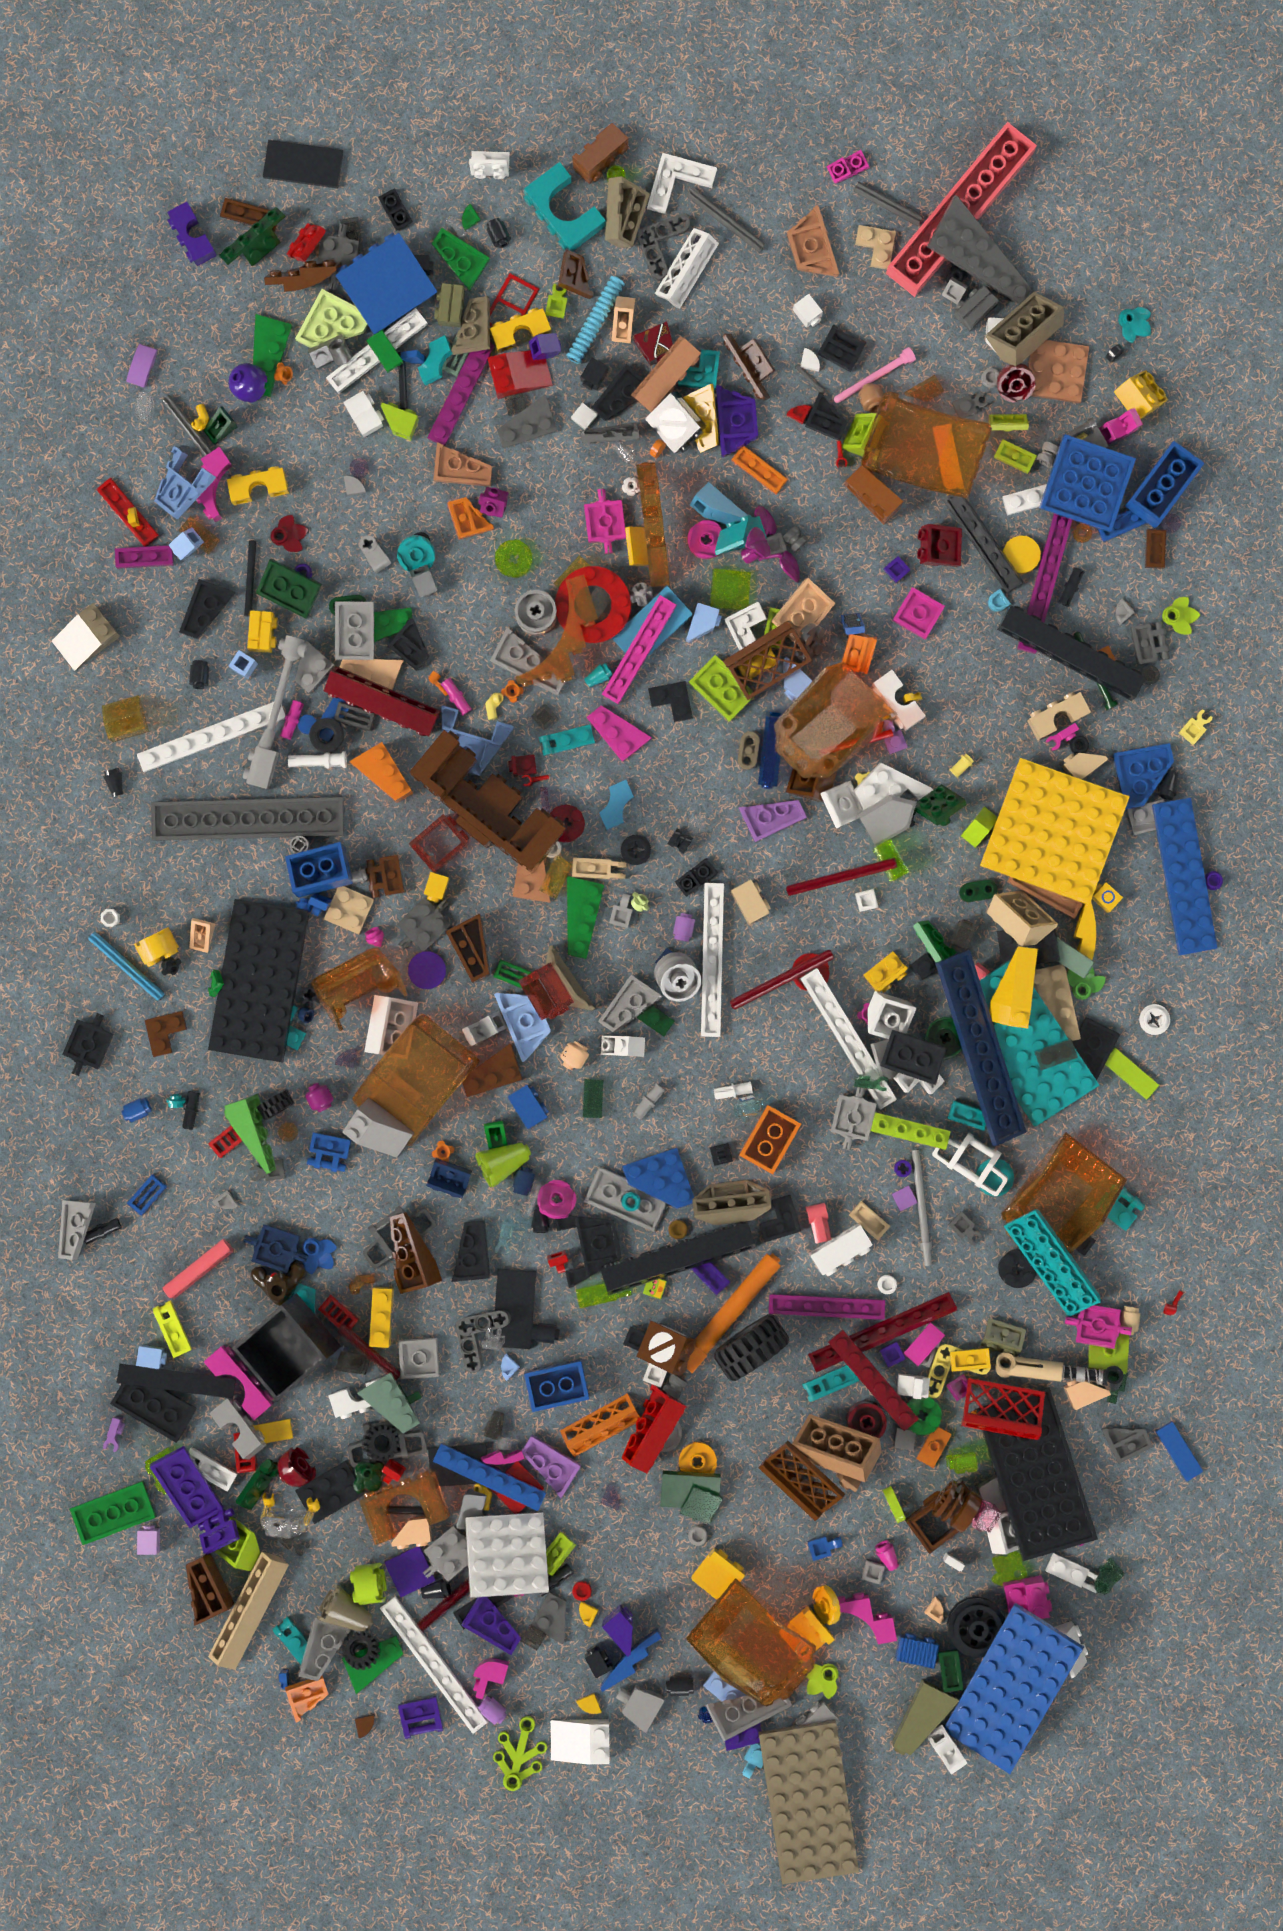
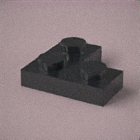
(675, 695)
(784, 1224)

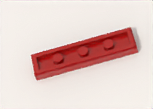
(120, 503)

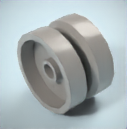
(536, 601)
(677, 976)

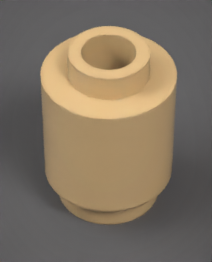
(1130, 1318)

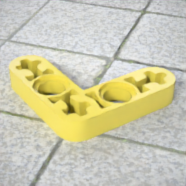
(945, 1362)

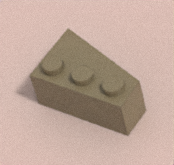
(624, 211)

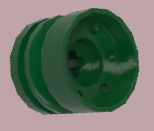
(944, 1026)

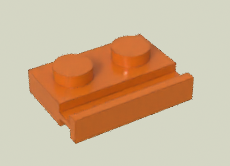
(859, 652)

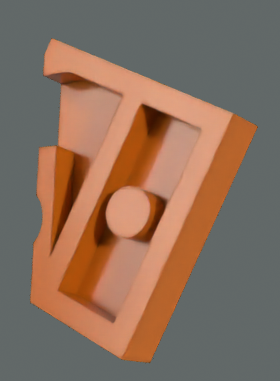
(467, 519)
(305, 1696)

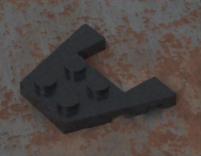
(597, 1242)

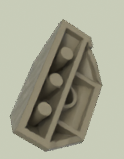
(575, 991)
(731, 1202)

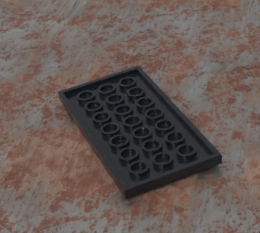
(259, 980)
(1039, 1482)

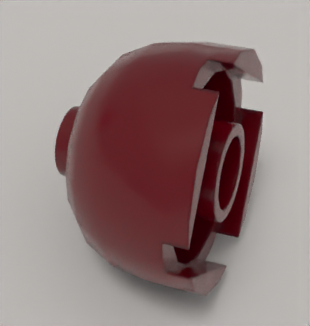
(1015, 382)
(294, 1468)

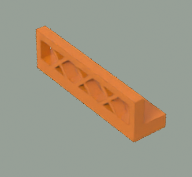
(602, 1428)

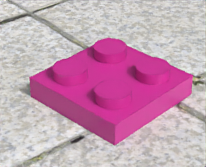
(918, 613)

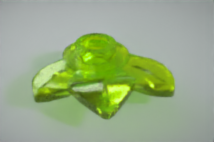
(1006, 1567)

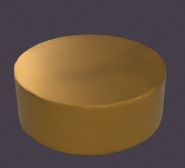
(677, 1229)

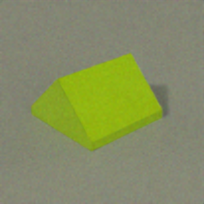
(859, 433)

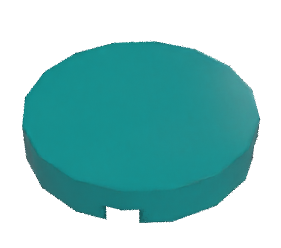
(415, 552)
(993, 1180)

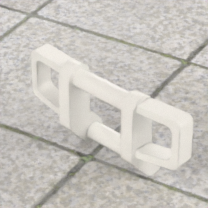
(967, 1173)

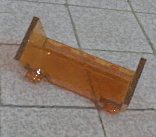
(355, 979)

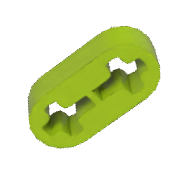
(894, 1504)

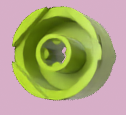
(368, 1584)

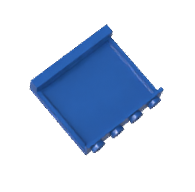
(385, 282)

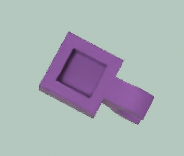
(896, 742)
(116, 1428)

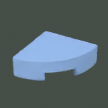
(508, 1367)

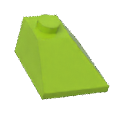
(242, 1552)

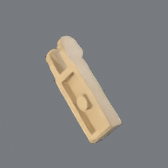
(596, 868)

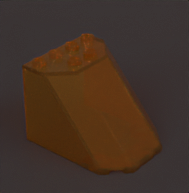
(830, 722)
(1070, 1191)
(753, 1645)

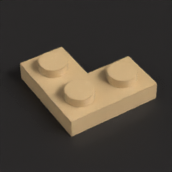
(880, 240)

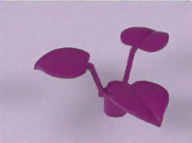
(758, 548)

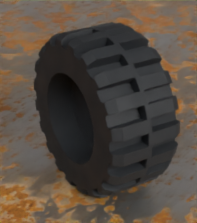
(751, 1347)

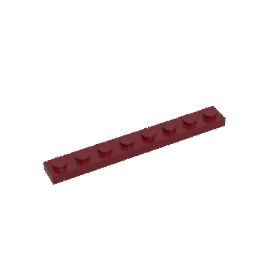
(888, 1329)

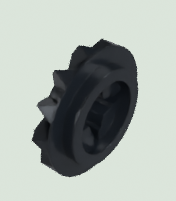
(629, 843)

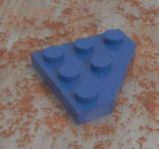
(1141, 772)
(661, 1178)

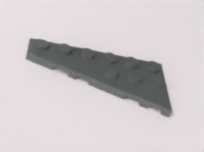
(969, 247)

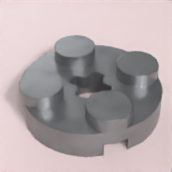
(812, 640)

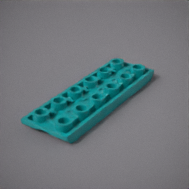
(1053, 1262)

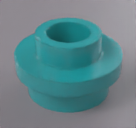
(175, 1101)
(626, 1206)

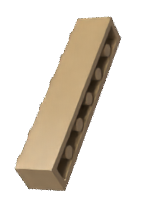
(248, 1610)

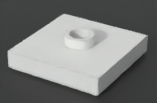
(842, 804)

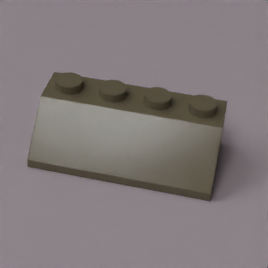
(1026, 328)

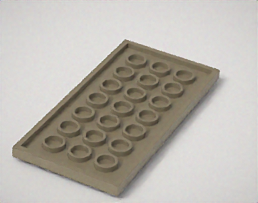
(808, 1802)

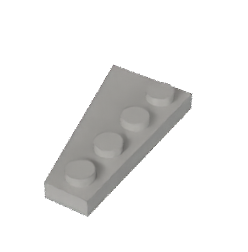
(519, 658)
(742, 1713)

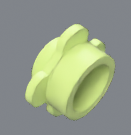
(639, 902)

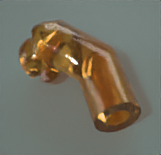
(356, 1284)

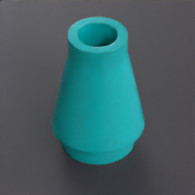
(598, 675)

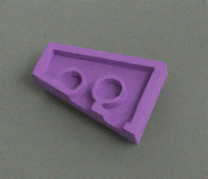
(771, 818)
(552, 1464)

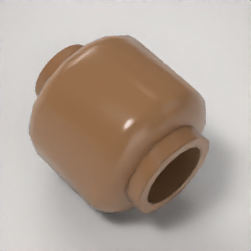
(870, 397)

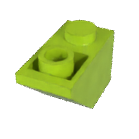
(401, 422)

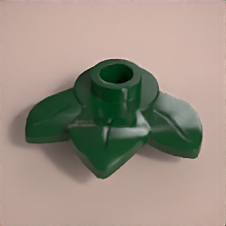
(368, 1476)

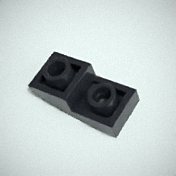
(395, 209)
(696, 877)

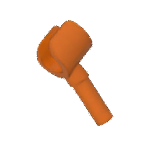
(434, 678)

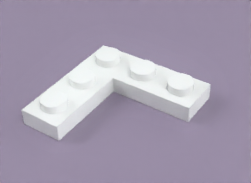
(677, 168)

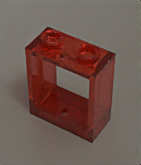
(425, 857)
(540, 998)

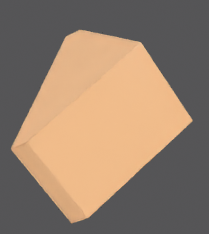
(201, 935)

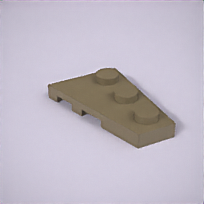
(475, 327)

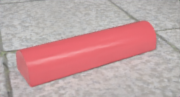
(198, 1269)

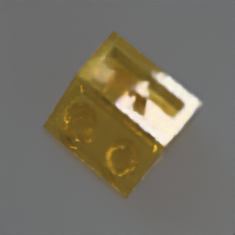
(124, 719)

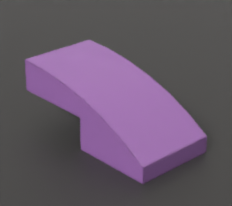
(141, 365)

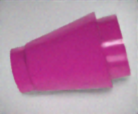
(886, 1553)

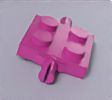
(605, 521)
(1098, 1326)

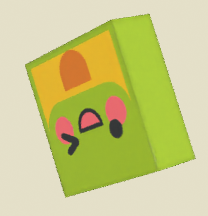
(655, 1288)

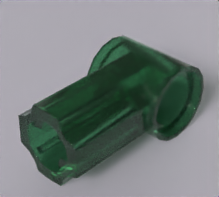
(1108, 1576)

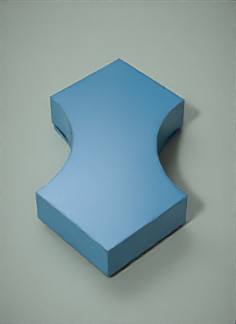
(613, 813)

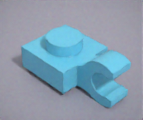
(754, 1759)

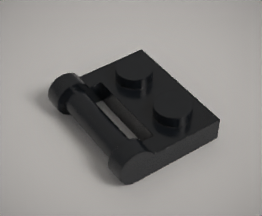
(839, 353)

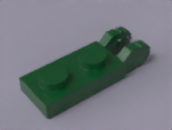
(257, 1484)

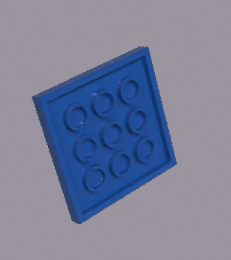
(1087, 483)

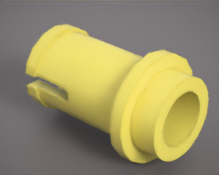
(962, 765)

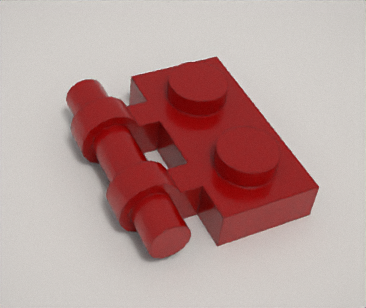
(305, 242)

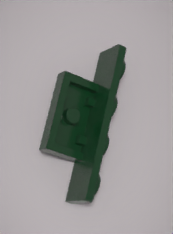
(256, 241)

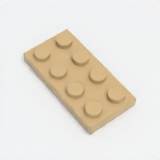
(1055, 992)

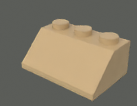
(1021, 917)

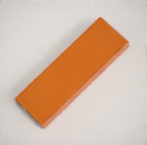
(759, 469)

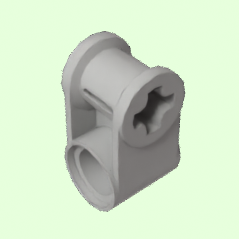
(375, 556)

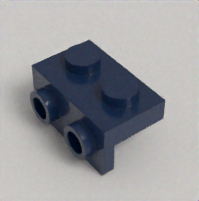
(449, 1178)

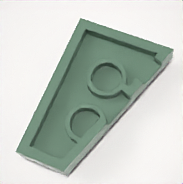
(390, 1402)

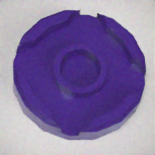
(427, 970)

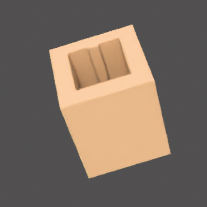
(413, 1532)

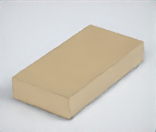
(869, 1220)

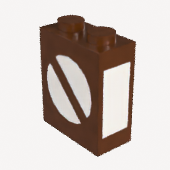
(666, 1348)

